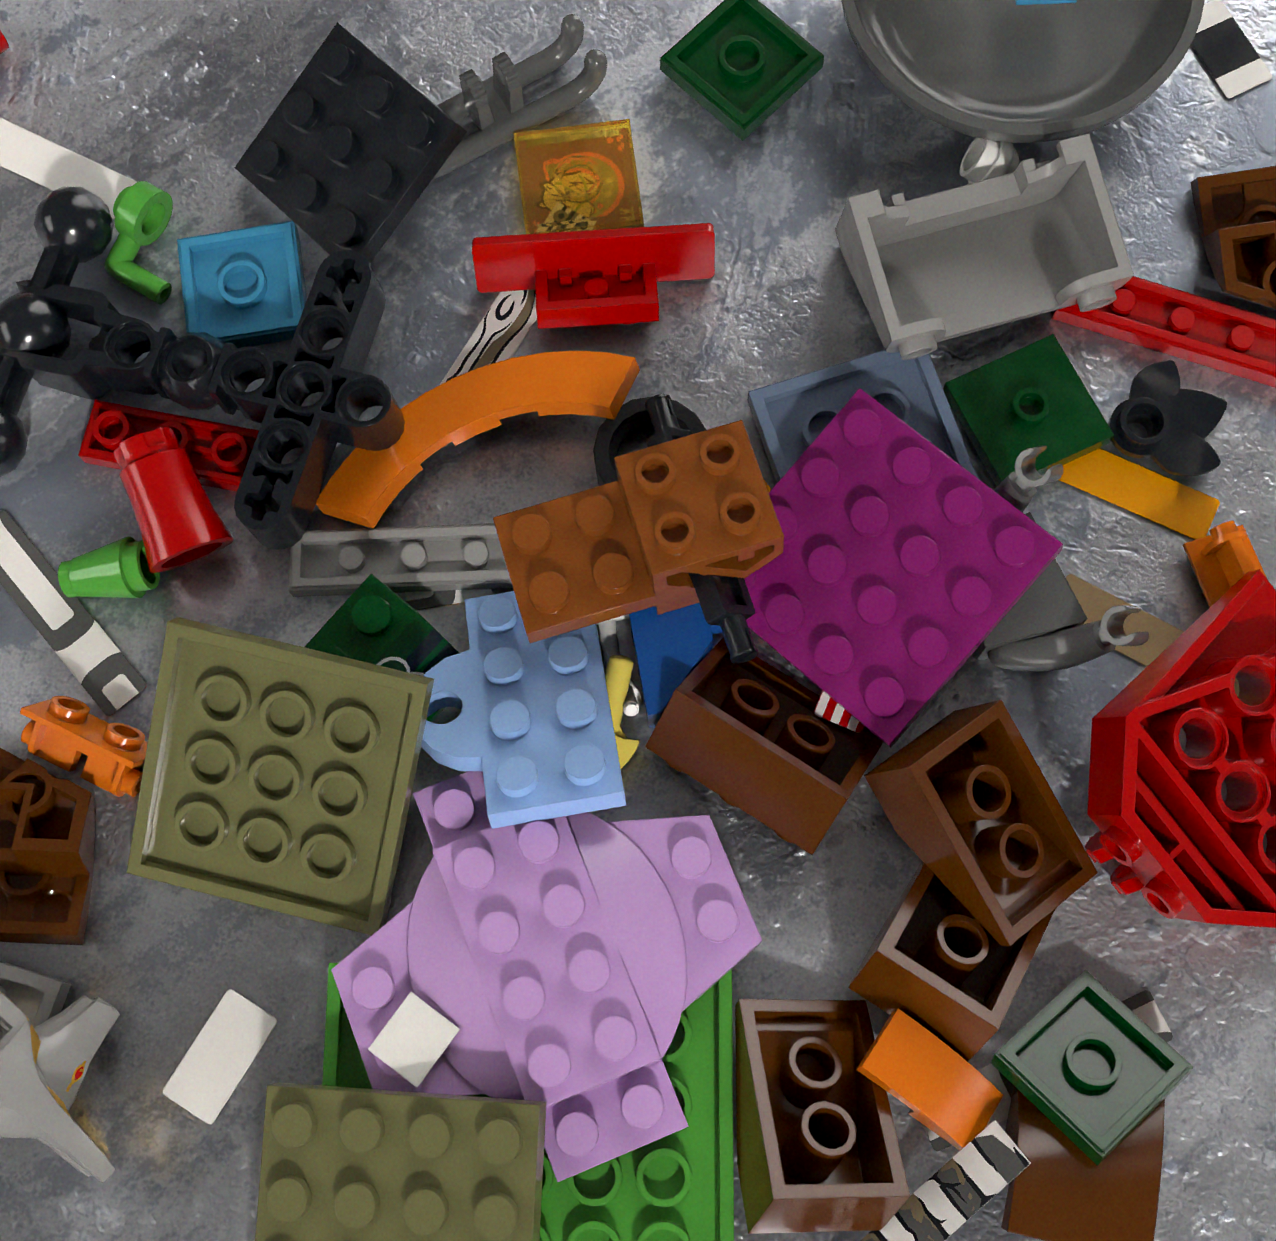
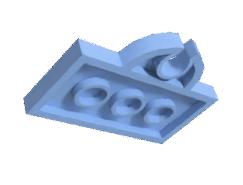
(527, 718)

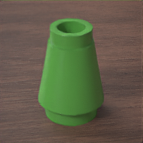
(109, 572)

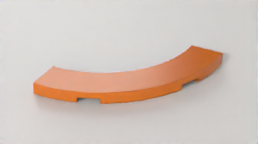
(468, 406)

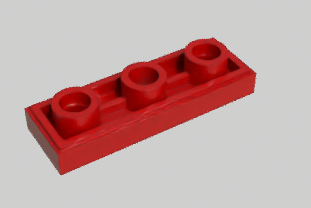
(214, 448)

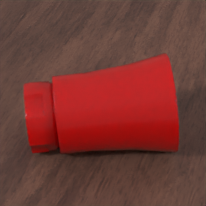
(169, 501)

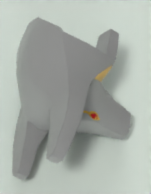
(44, 1074)

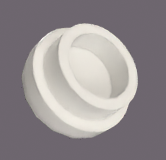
(988, 160)

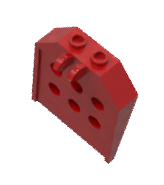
(1165, 805)

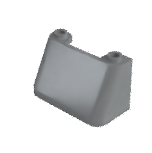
(986, 251)

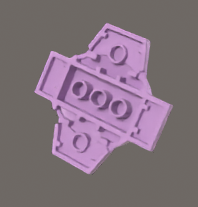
(557, 961)

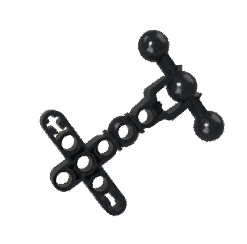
(341, 304)

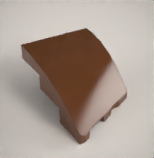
(1240, 231)
(44, 855)
(1072, 1197)

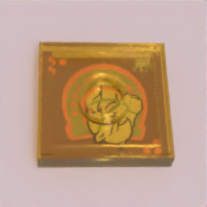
(579, 178)

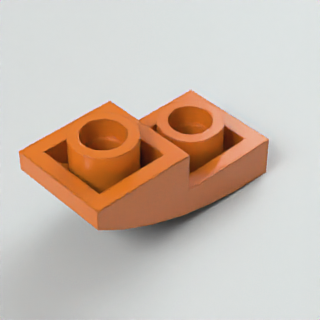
(930, 1080)

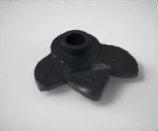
(1173, 419)

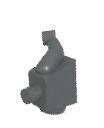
(1048, 622)

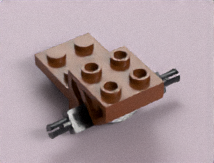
(665, 535)

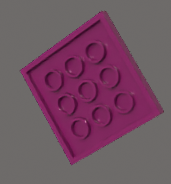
(889, 566)

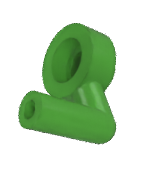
(140, 220)

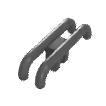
(498, 101)

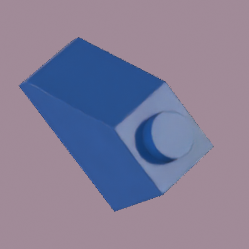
(668, 651)

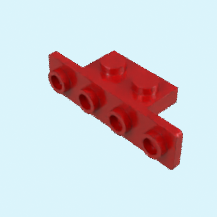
(595, 273)

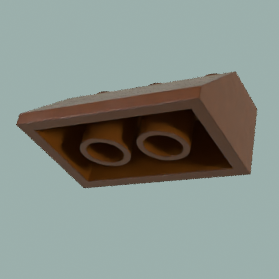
(762, 746)

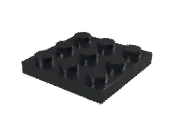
(349, 147)

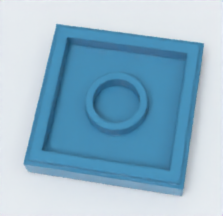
(244, 284)

